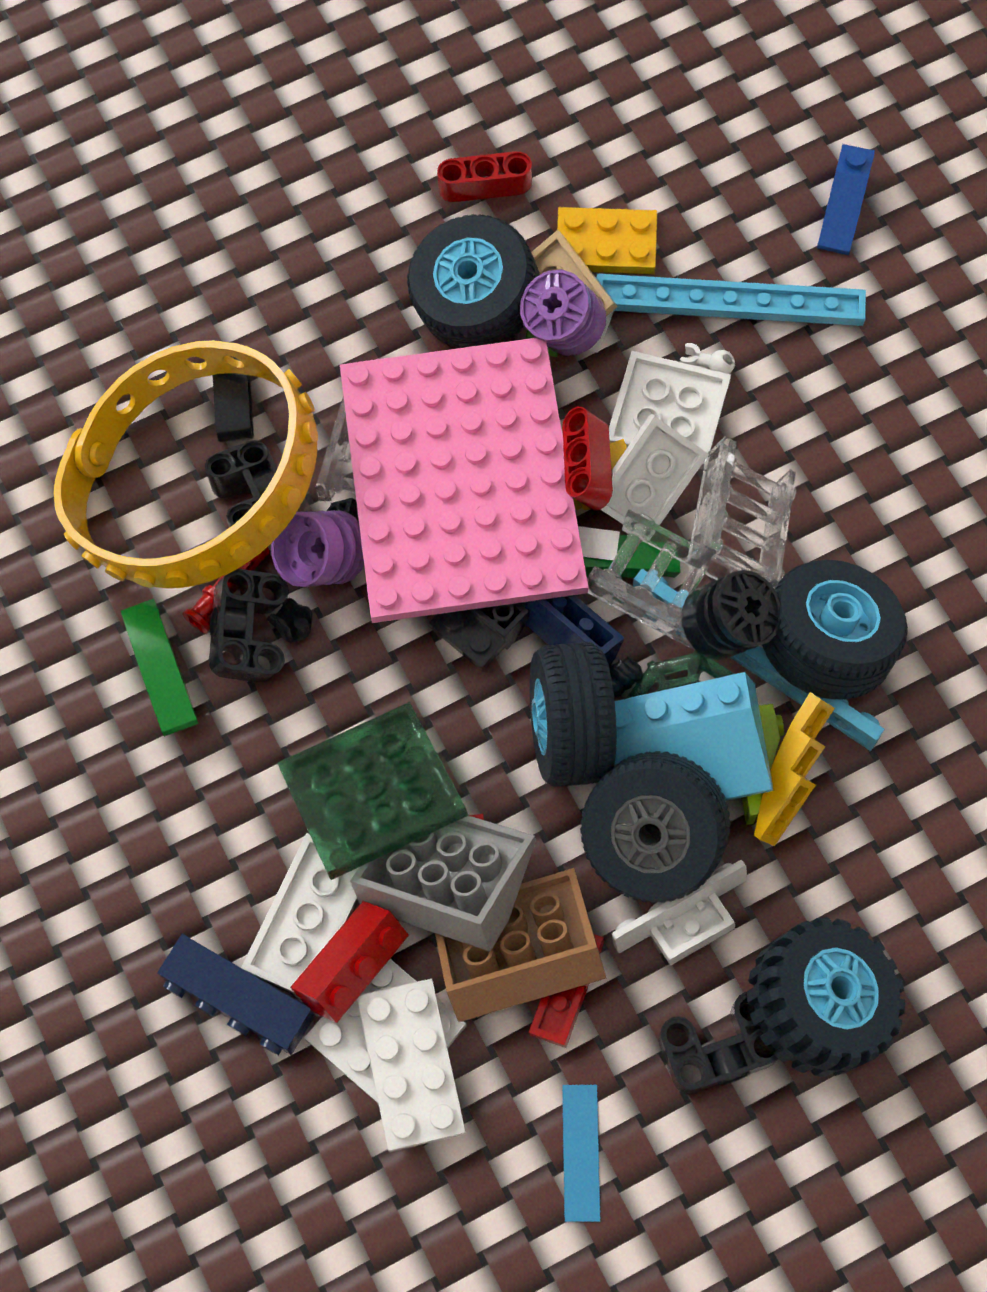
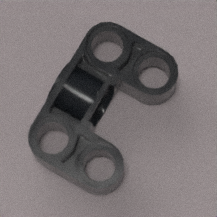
(240, 470)
(233, 625)
(718, 1062)

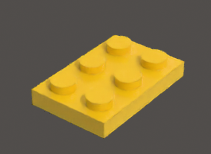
(611, 238)

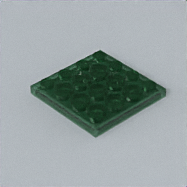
(371, 790)

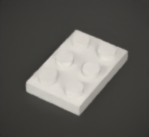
(653, 472)

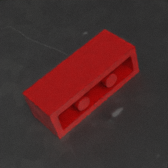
(350, 961)

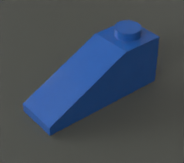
(845, 199)

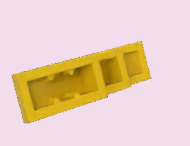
(789, 768)

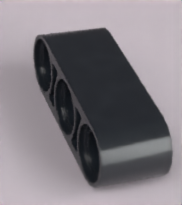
(233, 407)

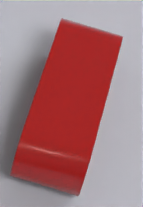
(470, 172)
(587, 458)

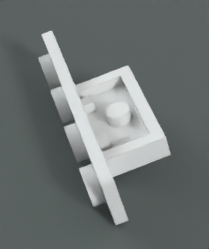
(686, 922)

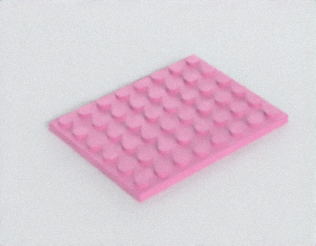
(461, 480)

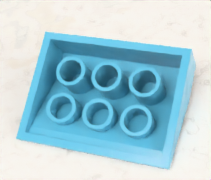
(707, 723)

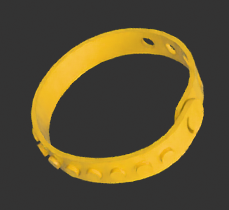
(94, 445)

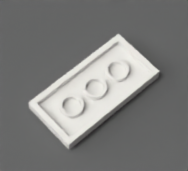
(301, 919)
(410, 1065)

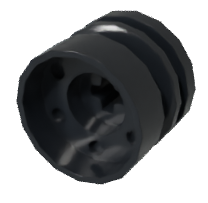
(731, 615)

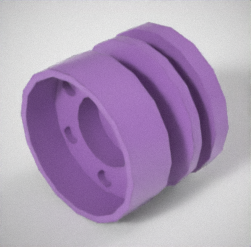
(563, 312)
(319, 549)

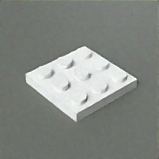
(675, 393)
(345, 1041)

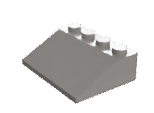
(451, 880)

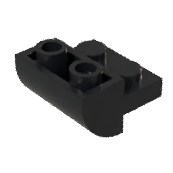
(482, 631)

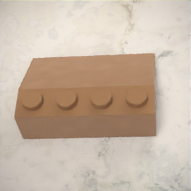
(538, 954)

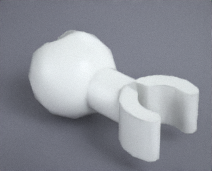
(719, 360)

